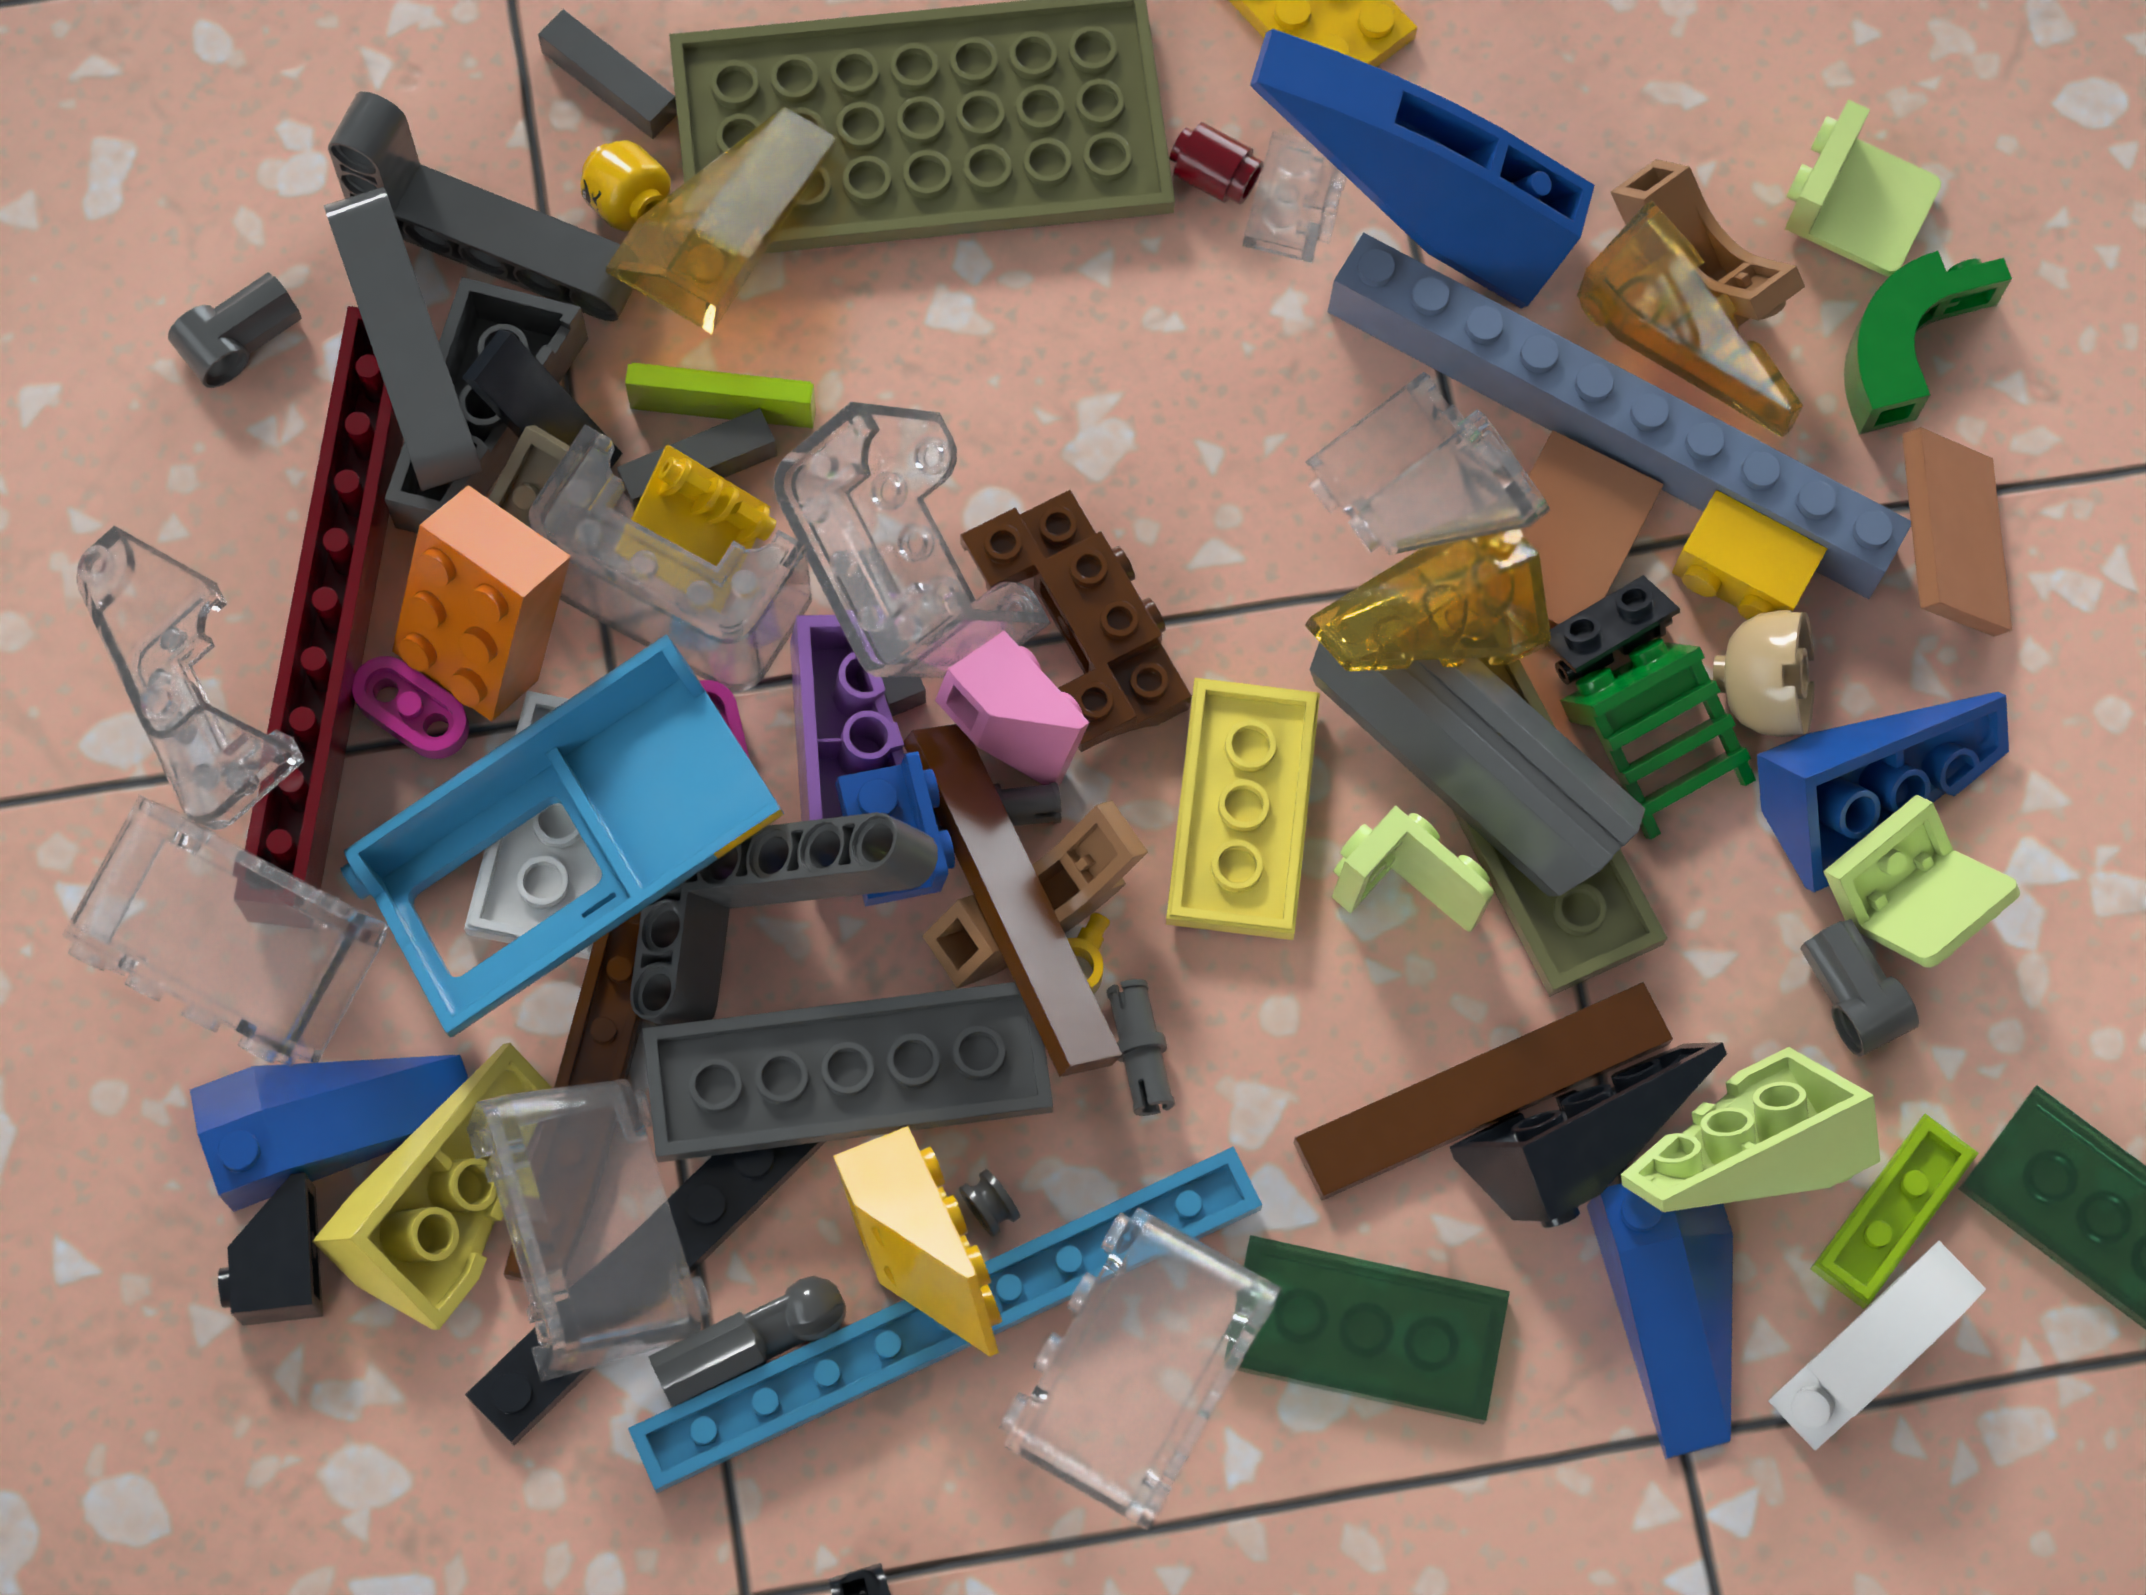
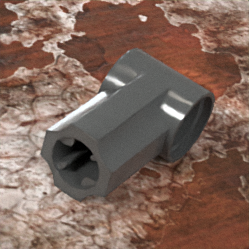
(220, 338)
(1866, 1004)

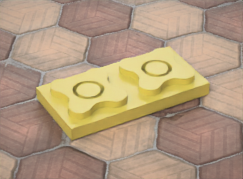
(1243, 809)

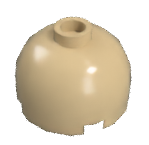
(1769, 673)

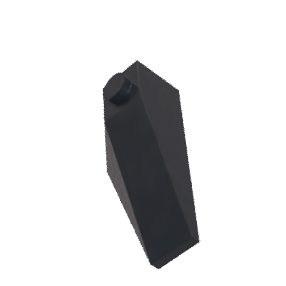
(1570, 1155)

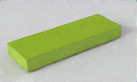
(719, 394)
(1894, 1211)

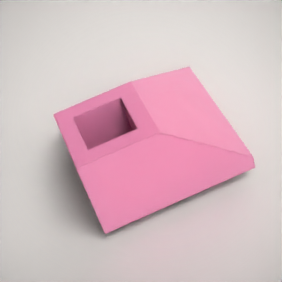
(1013, 709)

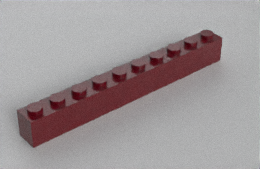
(330, 609)

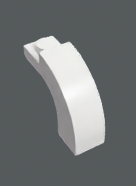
(1877, 1345)

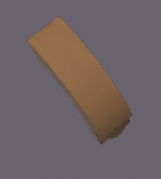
(1751, 282)
(1076, 877)

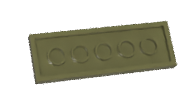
(1588, 926)

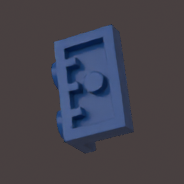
(909, 796)

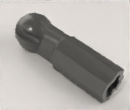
(746, 1341)

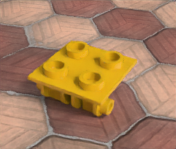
(700, 508)

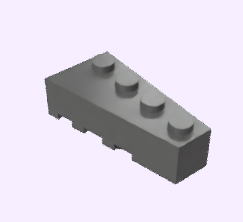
(479, 309)

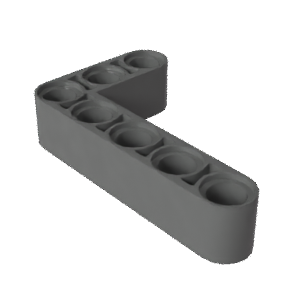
(470, 223)
(403, 338)
(783, 863)

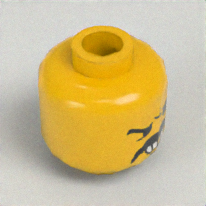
(623, 183)

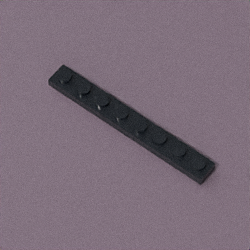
(705, 1215)

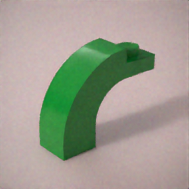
(1881, 362)

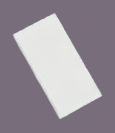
(532, 867)

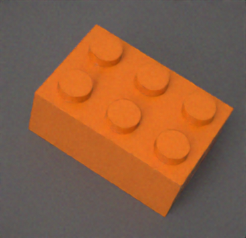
(480, 602)

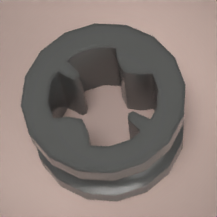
(989, 1202)

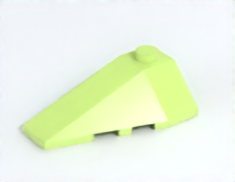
(1772, 1134)

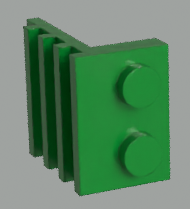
(1641, 696)

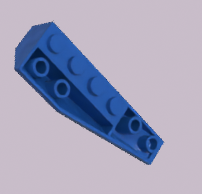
(1431, 165)

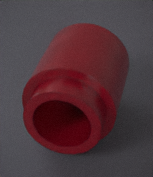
(1215, 163)

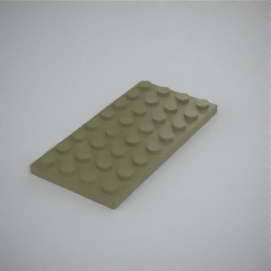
(942, 116)

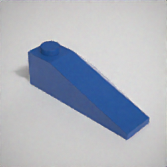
(1848, 779)
(313, 1118)
(1676, 1309)

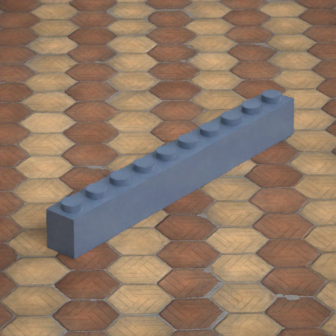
(1608, 408)

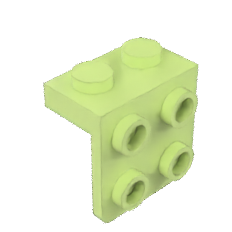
(1860, 196)
(1414, 852)
(1914, 889)

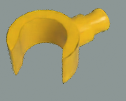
(1088, 945)

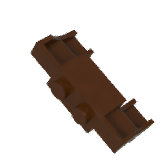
(1095, 608)

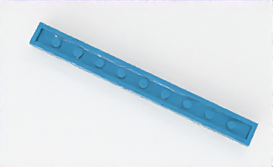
(907, 1340)

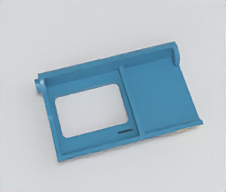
(646, 784)

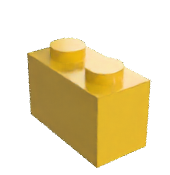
(1747, 559)

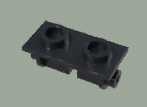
(1615, 622)

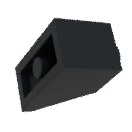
(274, 1262)

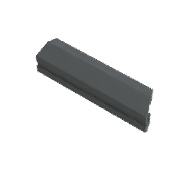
(1492, 764)

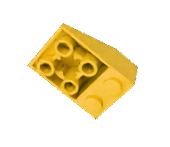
(918, 1235)

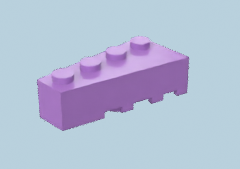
(838, 714)

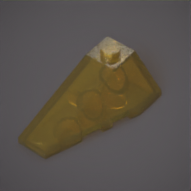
(716, 226)
(1661, 308)
(1442, 605)

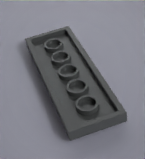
(844, 1071)

